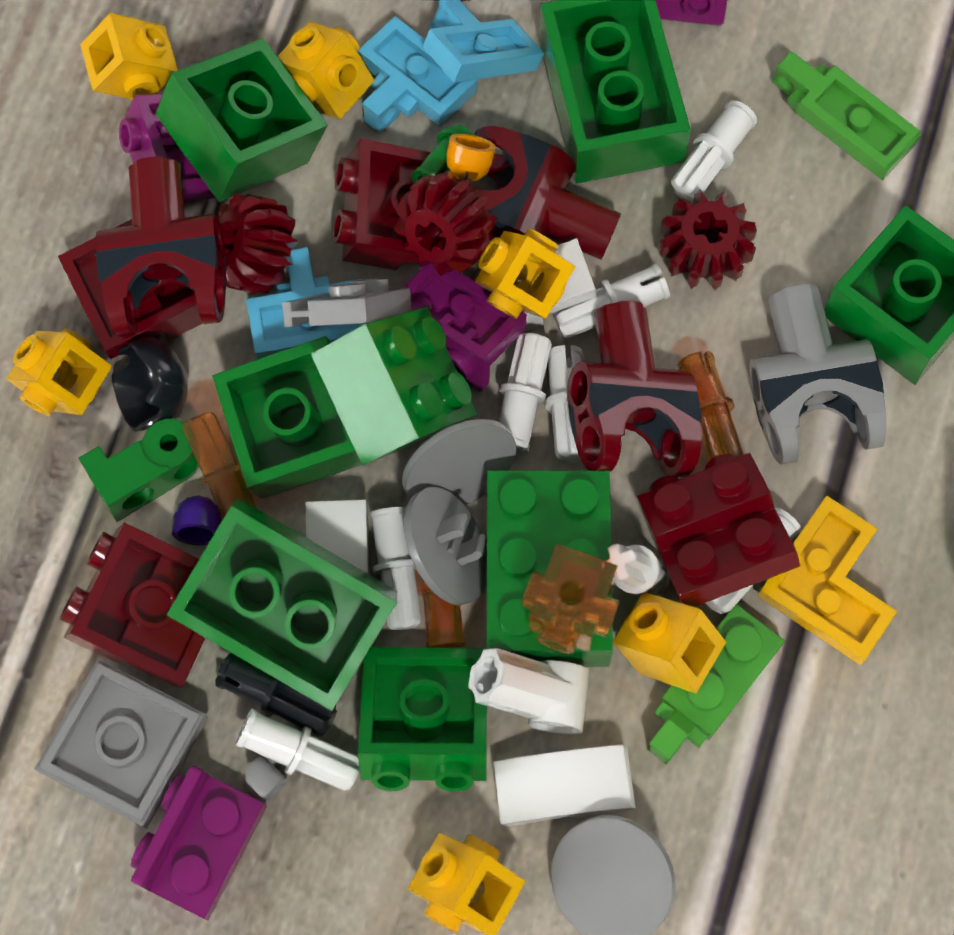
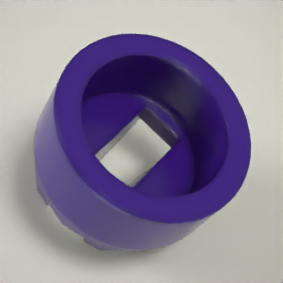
(196, 520)

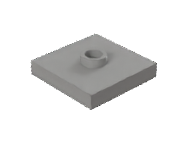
(121, 743)

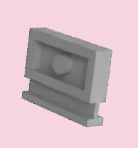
(348, 304)

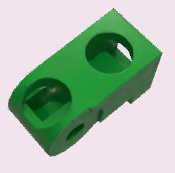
(142, 469)

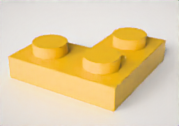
(821, 594)

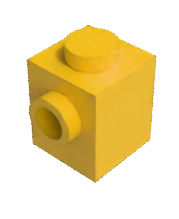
(669, 642)

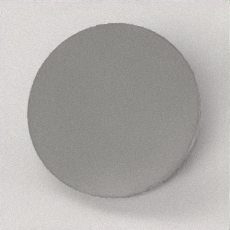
(460, 459)
(446, 545)
(613, 877)

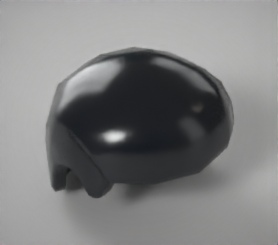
(150, 383)

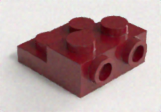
(373, 184)
(165, 310)
(717, 529)
(129, 603)

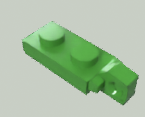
(846, 114)
(699, 715)

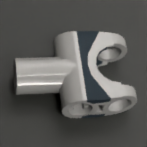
(814, 376)

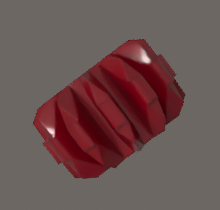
(444, 223)
(727, 237)
(256, 242)

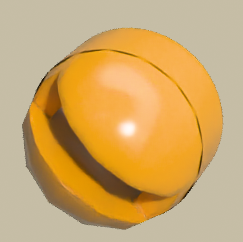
(469, 154)

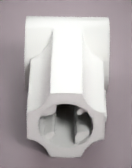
(543, 691)

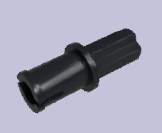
(273, 695)

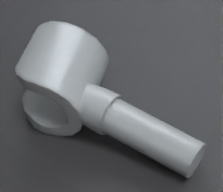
(264, 778)

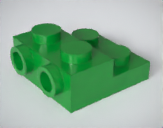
(421, 719)

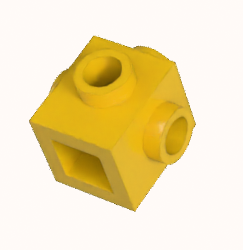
(128, 57)
(327, 67)
(523, 273)
(57, 372)
(465, 885)

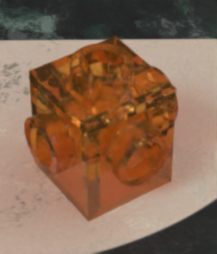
(576, 580)

